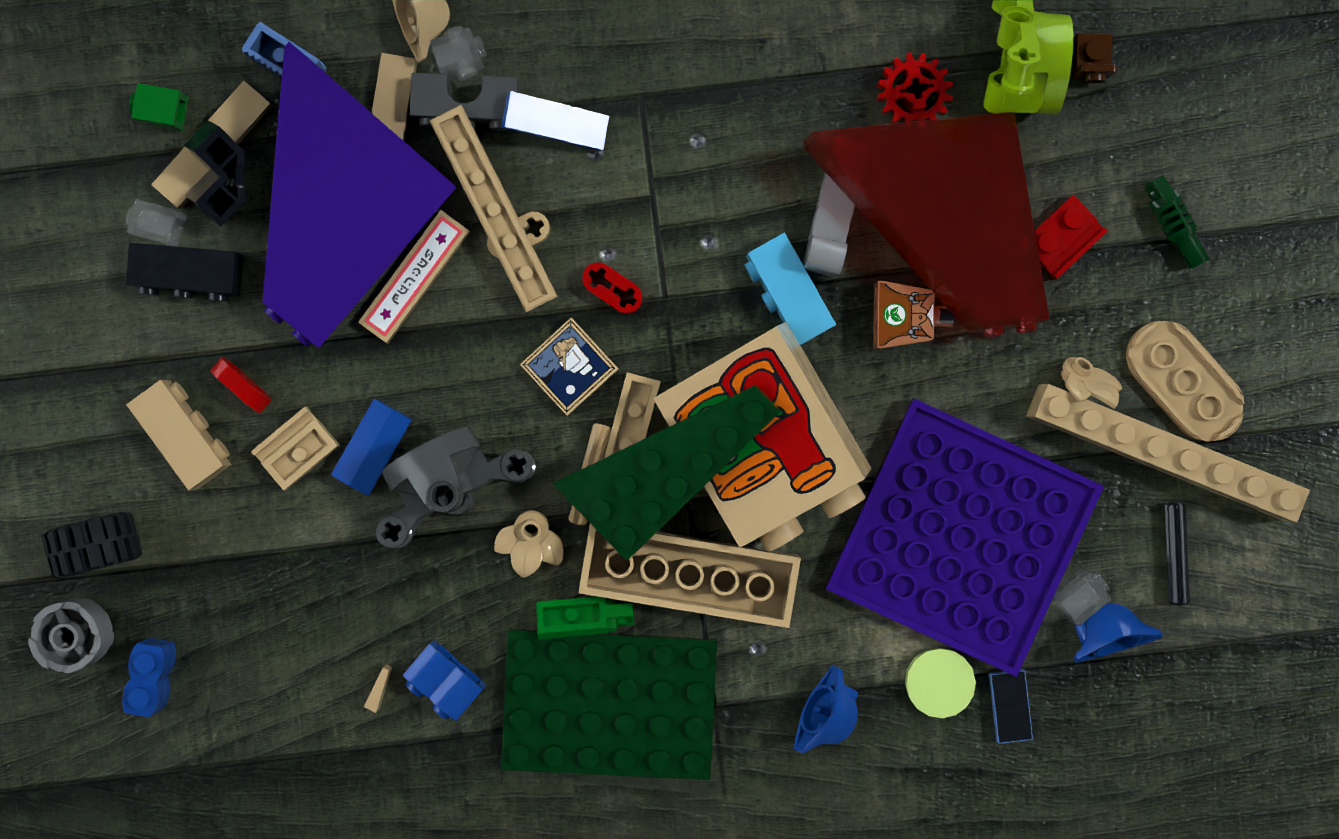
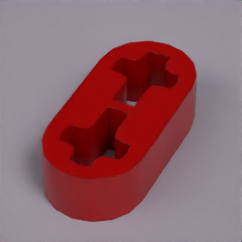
(616, 280)
(241, 385)

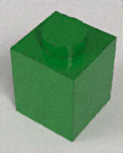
(158, 106)

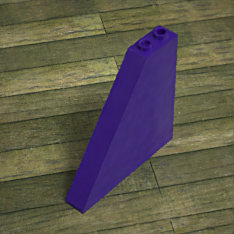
(339, 201)

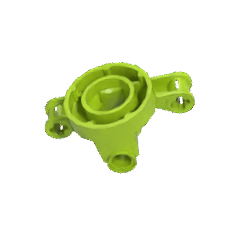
(1033, 60)

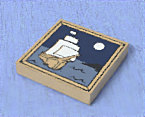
(569, 366)

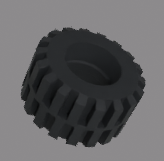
(91, 544)

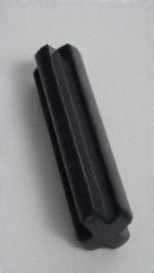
(1177, 553)

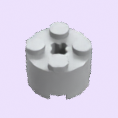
(50, 637)

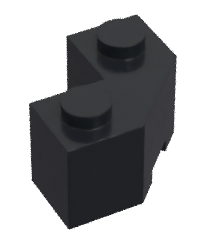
(221, 188)

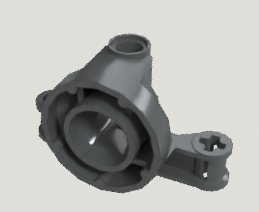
(436, 470)

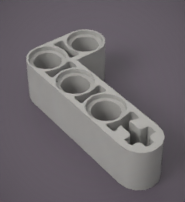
(829, 231)

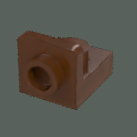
(1093, 57)

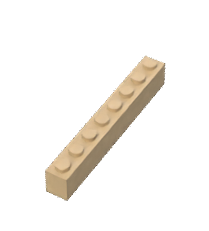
(1168, 453)

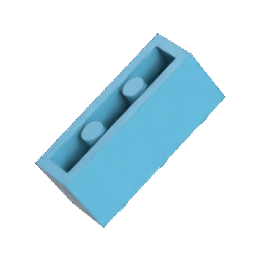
(789, 288)

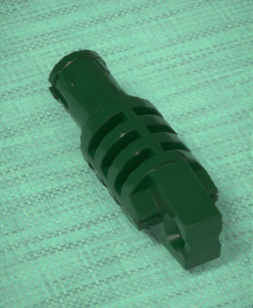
(1176, 220)

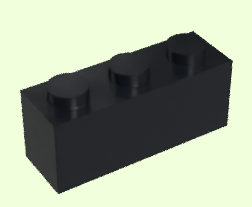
(184, 271)

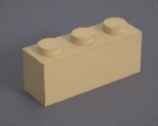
(180, 433)

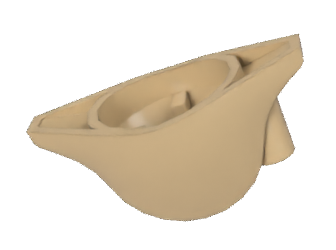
(421, 22)

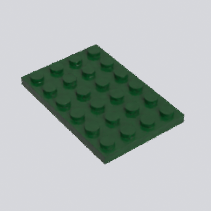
(609, 705)

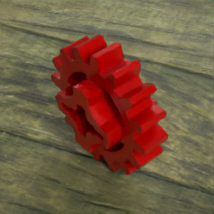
(913, 76)

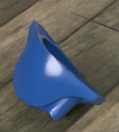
(1112, 631)
(828, 713)

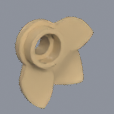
(1086, 381)
(527, 548)

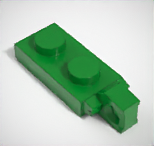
(581, 617)

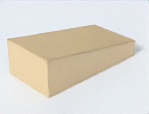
(376, 696)

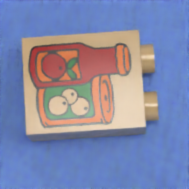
(795, 460)

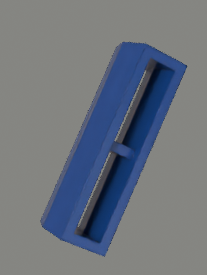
(371, 447)

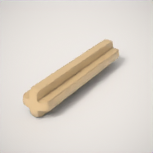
(595, 452)

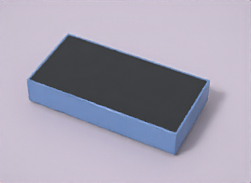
(1010, 707)

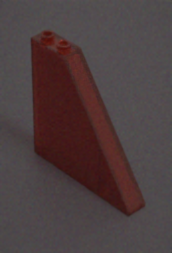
(951, 207)

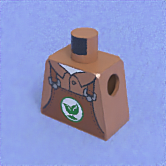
(905, 315)

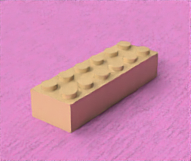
(695, 577)

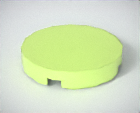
(940, 682)

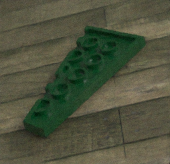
(650, 481)

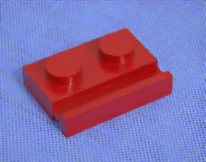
(1066, 236)

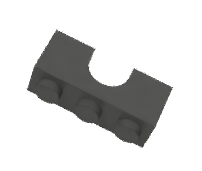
(433, 98)

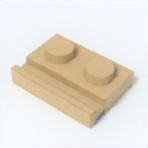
(295, 448)

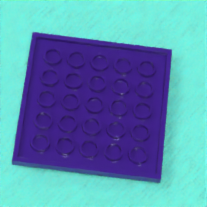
(964, 537)

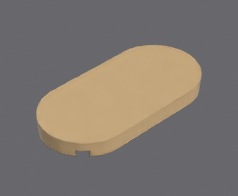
(1185, 381)

